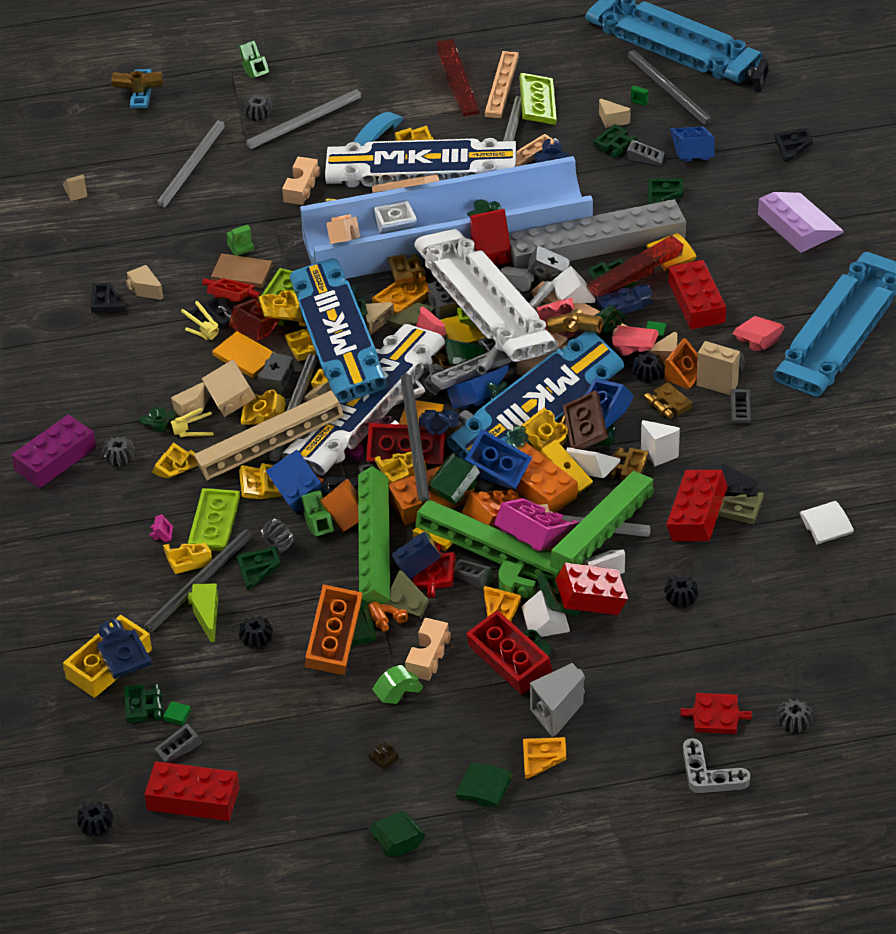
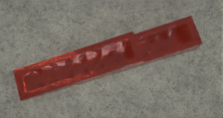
(457, 77)
(637, 267)

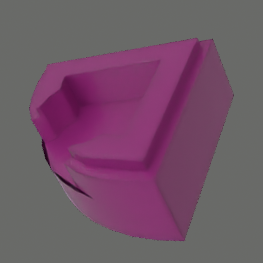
(356, 453)

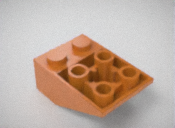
(486, 505)

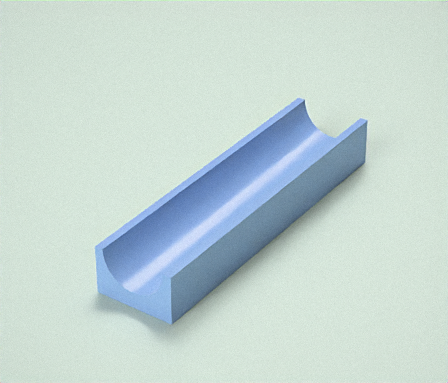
(529, 194)

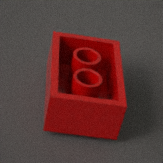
(591, 589)

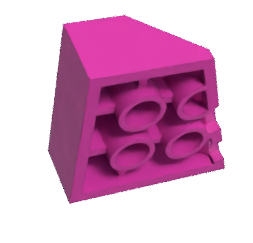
(533, 524)

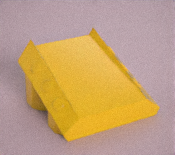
(281, 306)
(263, 408)
(543, 429)

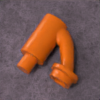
(379, 617)

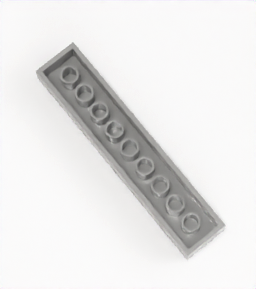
(600, 233)

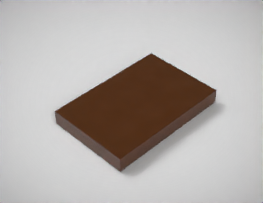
(585, 421)

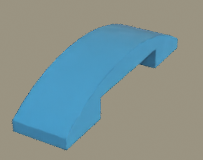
(142, 99)
(377, 127)

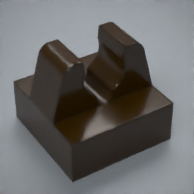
(383, 755)

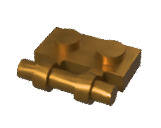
(401, 269)
(671, 398)
(634, 461)

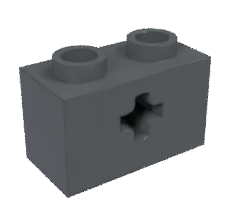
(547, 263)
(441, 300)
(276, 373)

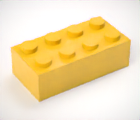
(88, 668)

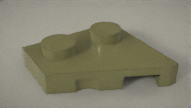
(408, 316)
(741, 507)
(407, 596)

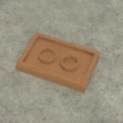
(242, 269)

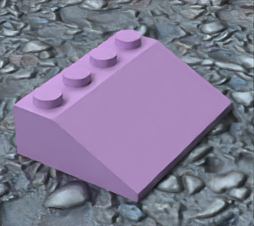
(797, 219)

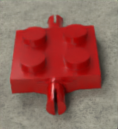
(230, 289)
(437, 575)
(716, 713)

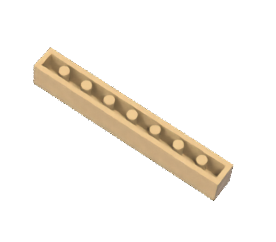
(269, 435)

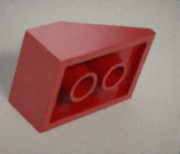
(491, 235)

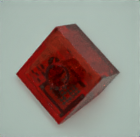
(250, 320)

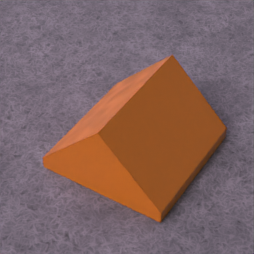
(682, 365)
(343, 505)

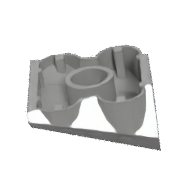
(518, 277)

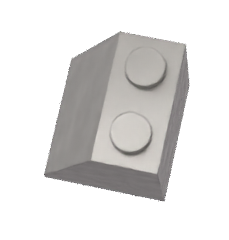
(557, 697)

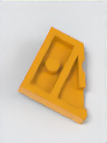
(502, 601)
(542, 754)

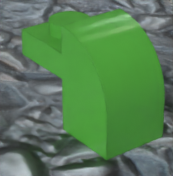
(252, 62)
(240, 240)
(315, 514)
(512, 580)
(394, 683)

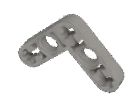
(707, 777)

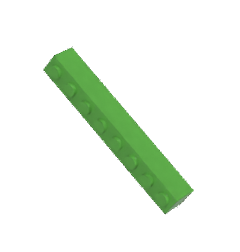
(603, 520)
(374, 536)
(483, 539)

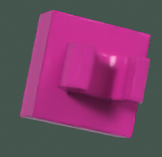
(161, 529)

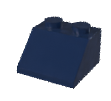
(416, 555)

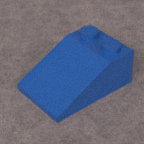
(693, 143)
(475, 389)
(613, 399)
(497, 460)
(293, 479)

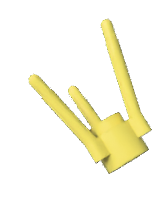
(208, 329)
(180, 424)

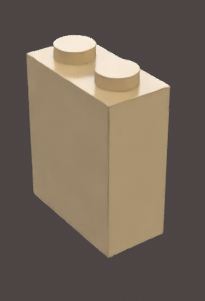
(717, 368)
(228, 388)

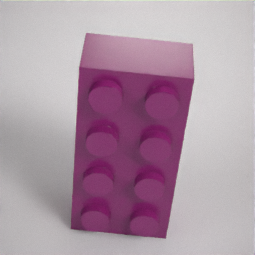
(53, 451)

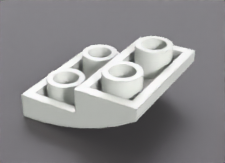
(827, 522)

